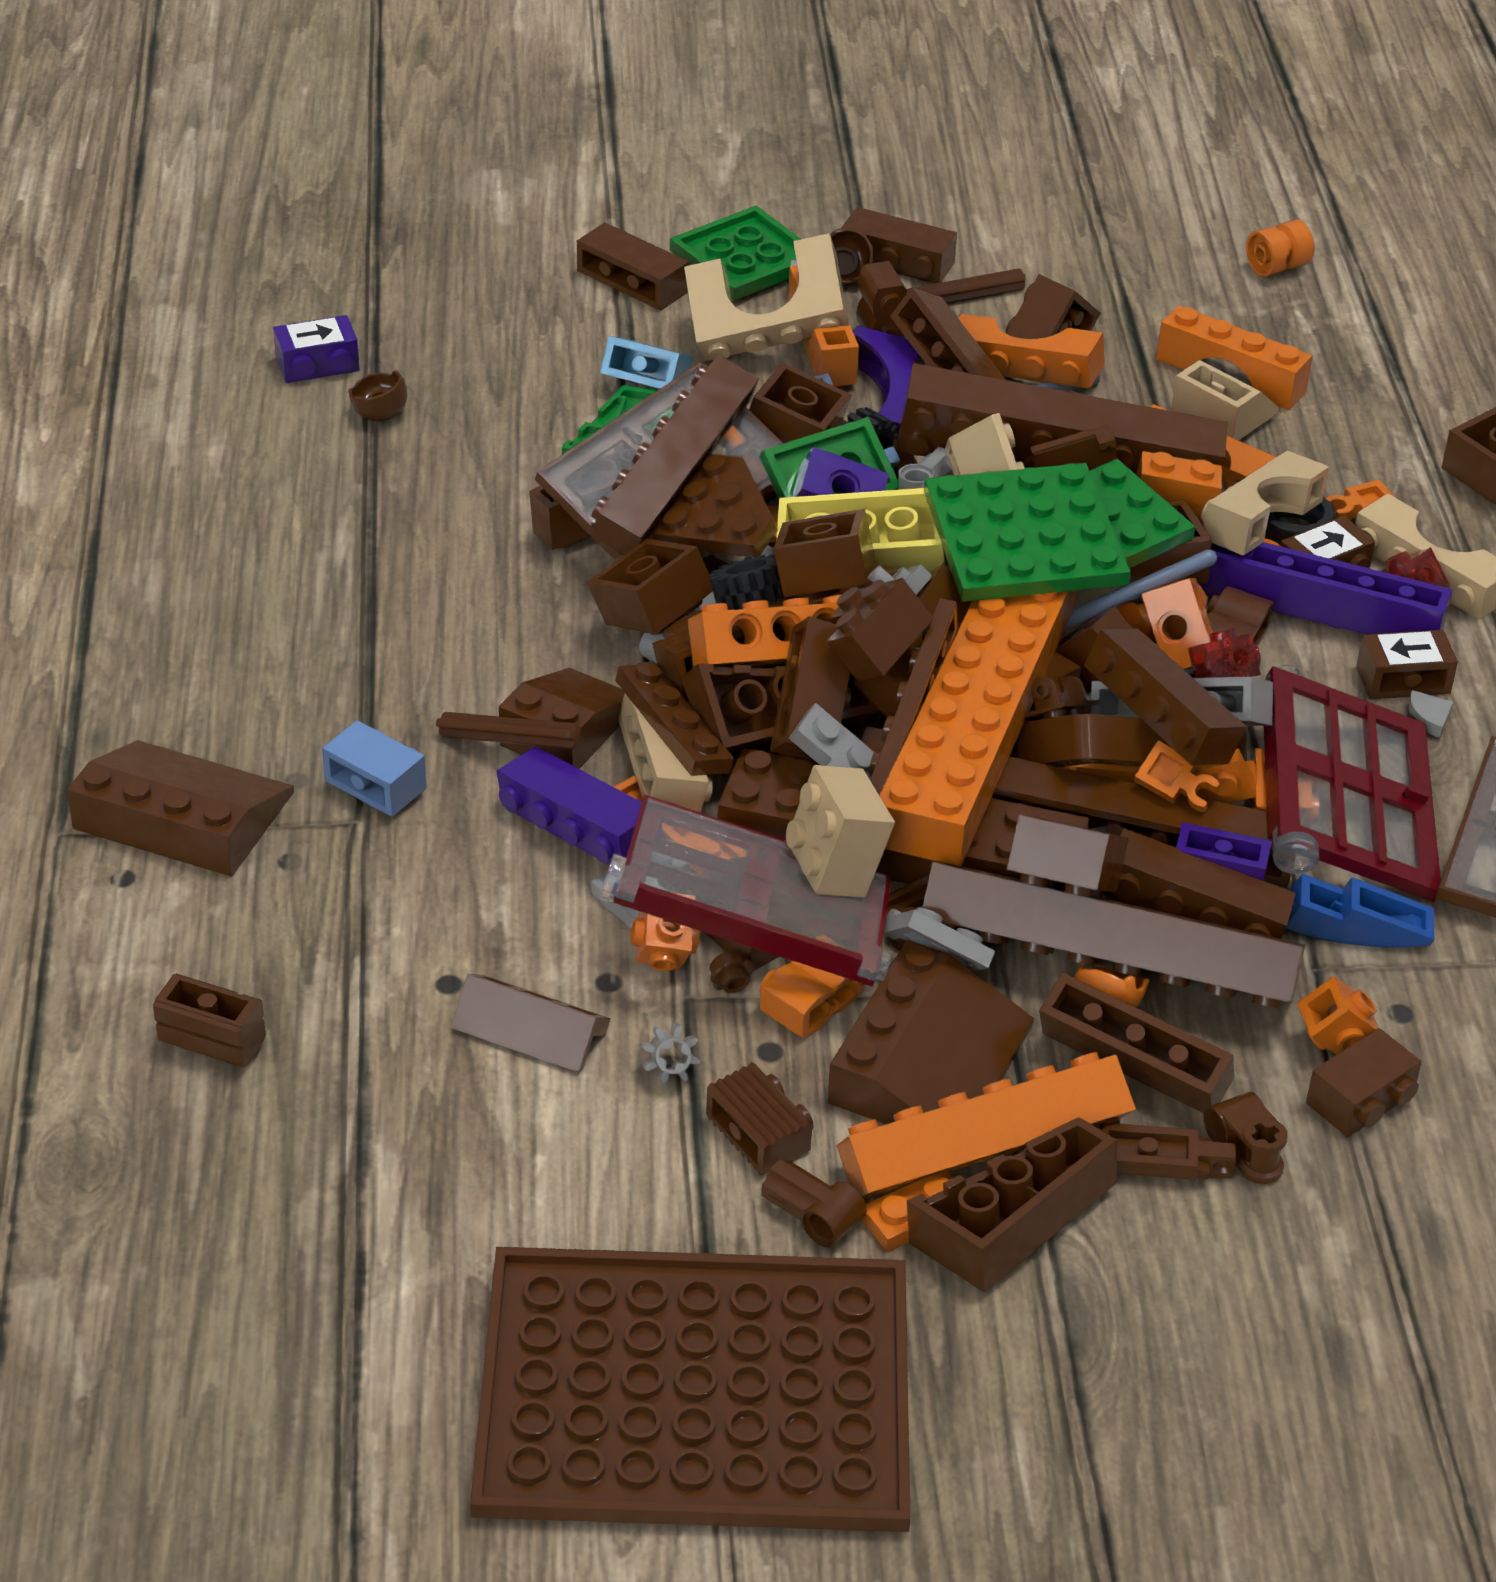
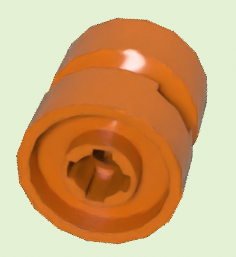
(1280, 247)

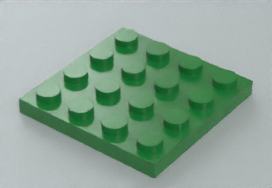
(1025, 532)

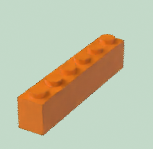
(982, 1127)

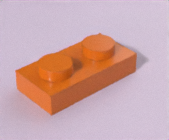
(887, 1215)

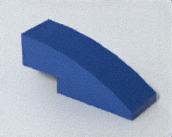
(1359, 914)

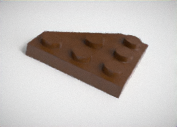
(719, 511)

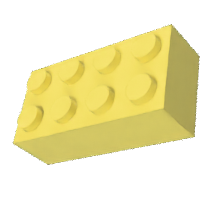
(897, 522)

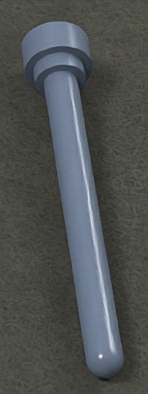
(1135, 589)

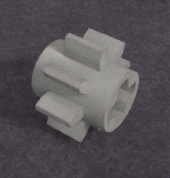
(674, 1064)

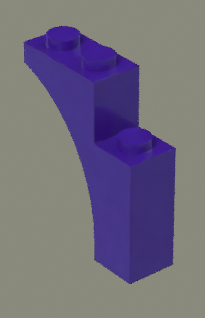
(889, 364)

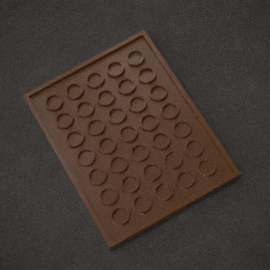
(695, 1390)

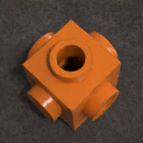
(662, 942)
(1337, 1015)

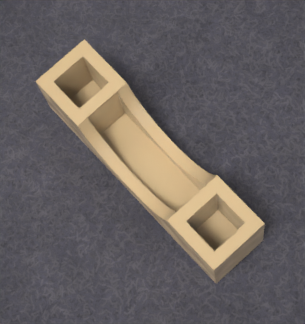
(1241, 513)
(1469, 573)

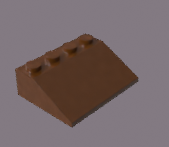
(175, 805)
(925, 1038)

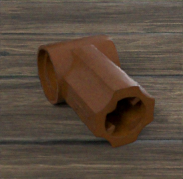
(824, 1210)

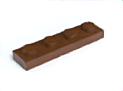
(674, 719)

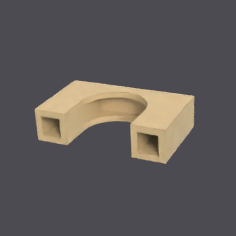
(729, 331)

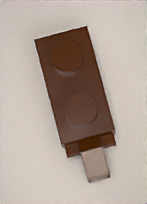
(1170, 1152)

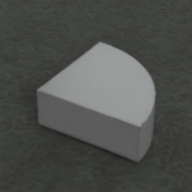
(1431, 711)

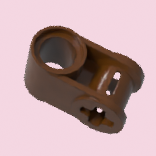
(1254, 1131)

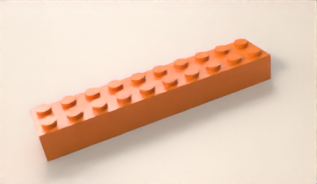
(971, 723)

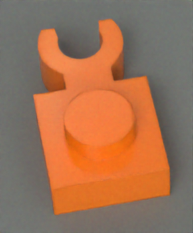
(1357, 498)
(1170, 774)

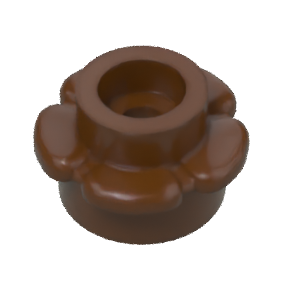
(731, 971)

